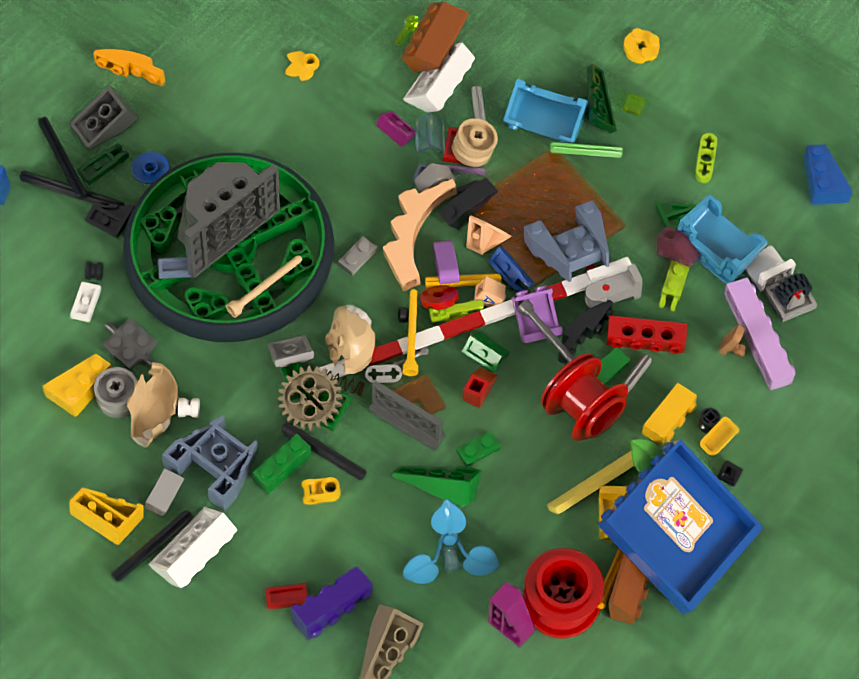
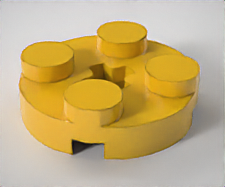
(645, 38)

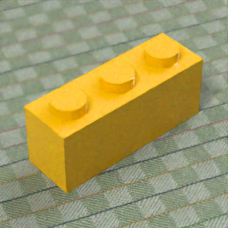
(670, 415)

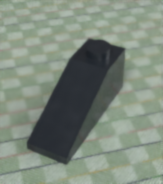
(468, 203)

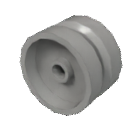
(112, 391)

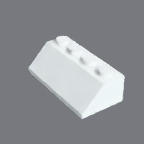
(436, 85)
(193, 547)

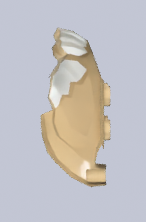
(351, 338)
(152, 404)

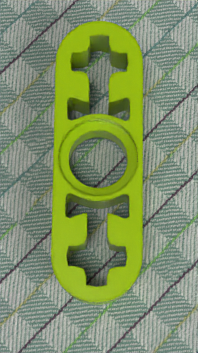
(705, 151)

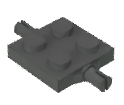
(130, 344)

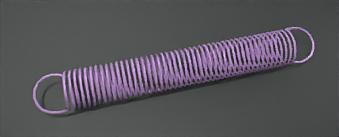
(467, 169)

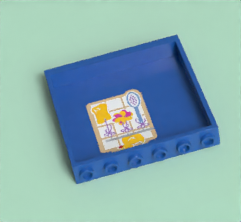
(680, 526)

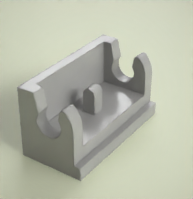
(163, 492)

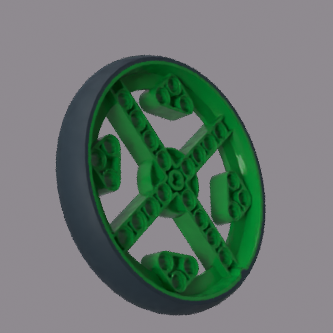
(218, 324)

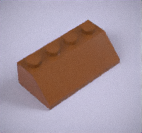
(434, 37)
(628, 593)

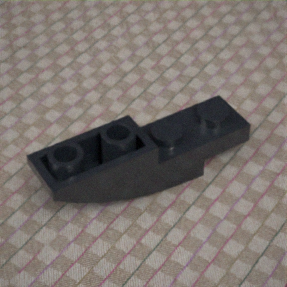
(585, 326)

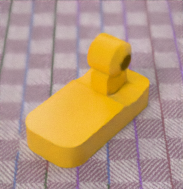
(719, 436)

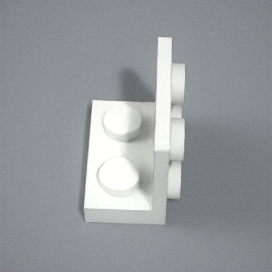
(769, 268)

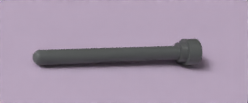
(526, 308)

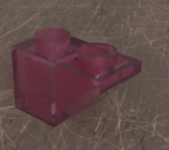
(676, 246)

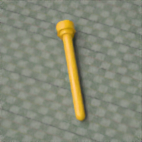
(410, 367)

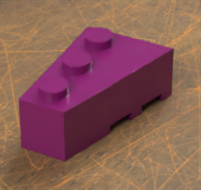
(510, 614)

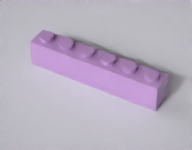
(759, 333)

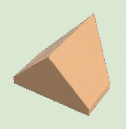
(483, 236)

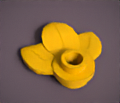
(300, 65)

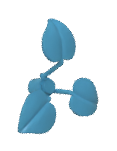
(449, 521)

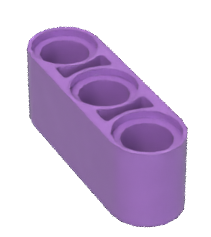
(445, 262)

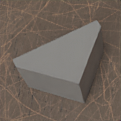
(433, 176)

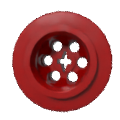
(584, 397)
(553, 614)

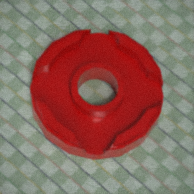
(439, 297)

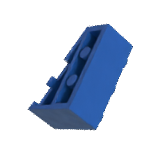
(824, 177)

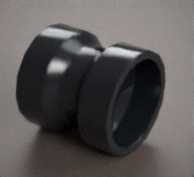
(705, 421)

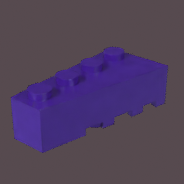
(331, 603)

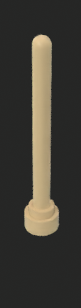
(235, 307)

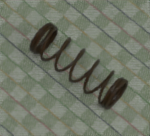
(345, 377)

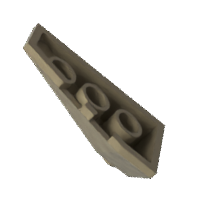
(388, 641)

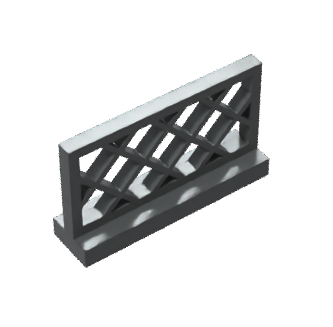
(406, 416)

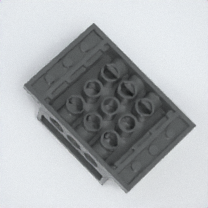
(225, 209)

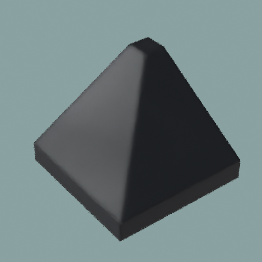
(730, 473)

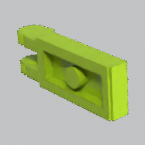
(674, 284)

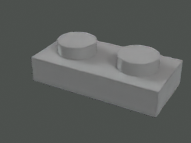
(357, 256)

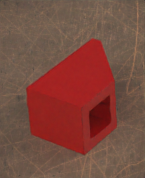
(478, 387)

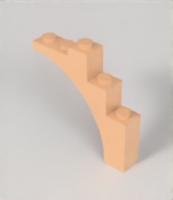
(406, 228)

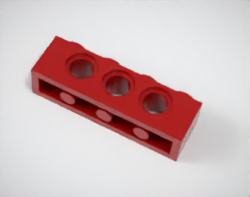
(655, 329)

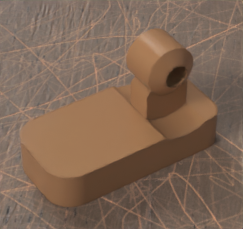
(731, 341)

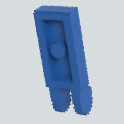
(510, 270)

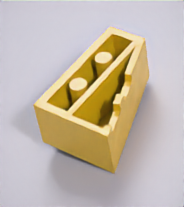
(76, 386)
(105, 514)

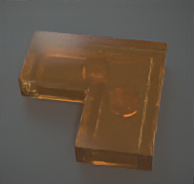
(424, 391)

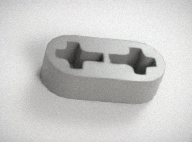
(383, 368)

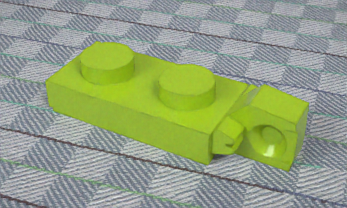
(455, 311)

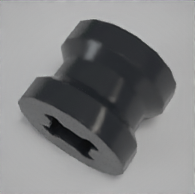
(94, 270)

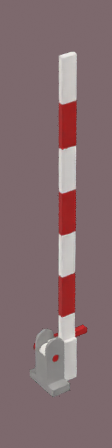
(601, 285)

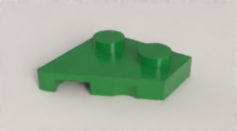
(672, 214)

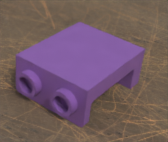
(544, 308)

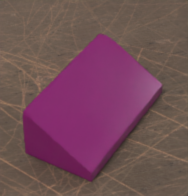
(395, 128)

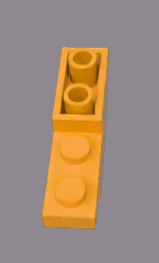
(123, 62)

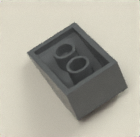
(103, 118)

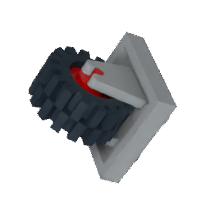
(791, 296)

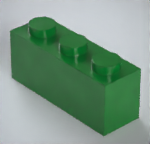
(282, 464)

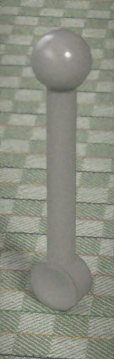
(424, 351)

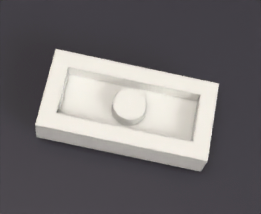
(85, 302)

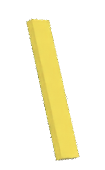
(591, 484)

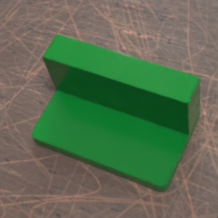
(485, 351)

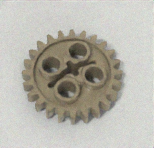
(298, 410)

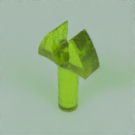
(410, 24)

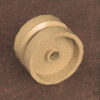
(474, 142)

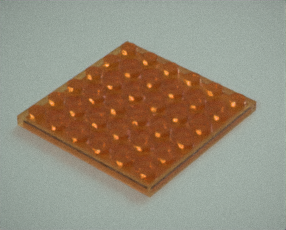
(546, 192)

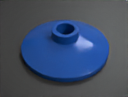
(148, 162)

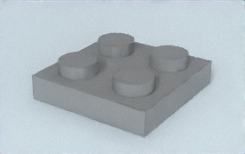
(290, 351)

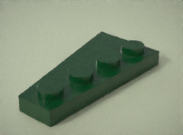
(598, 100)

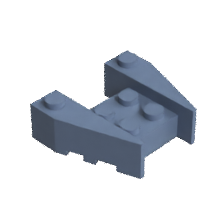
(571, 248)
(218, 455)

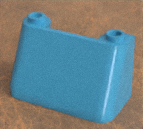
(545, 112)
(720, 243)

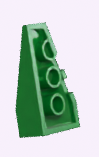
(456, 486)

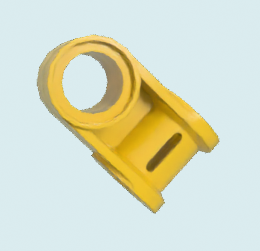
(319, 492)

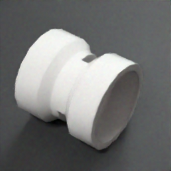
(189, 407)

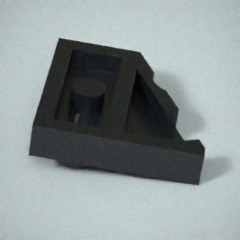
(109, 218)

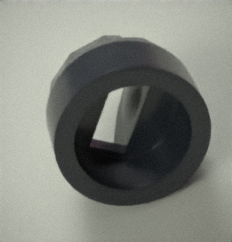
(403, 315)

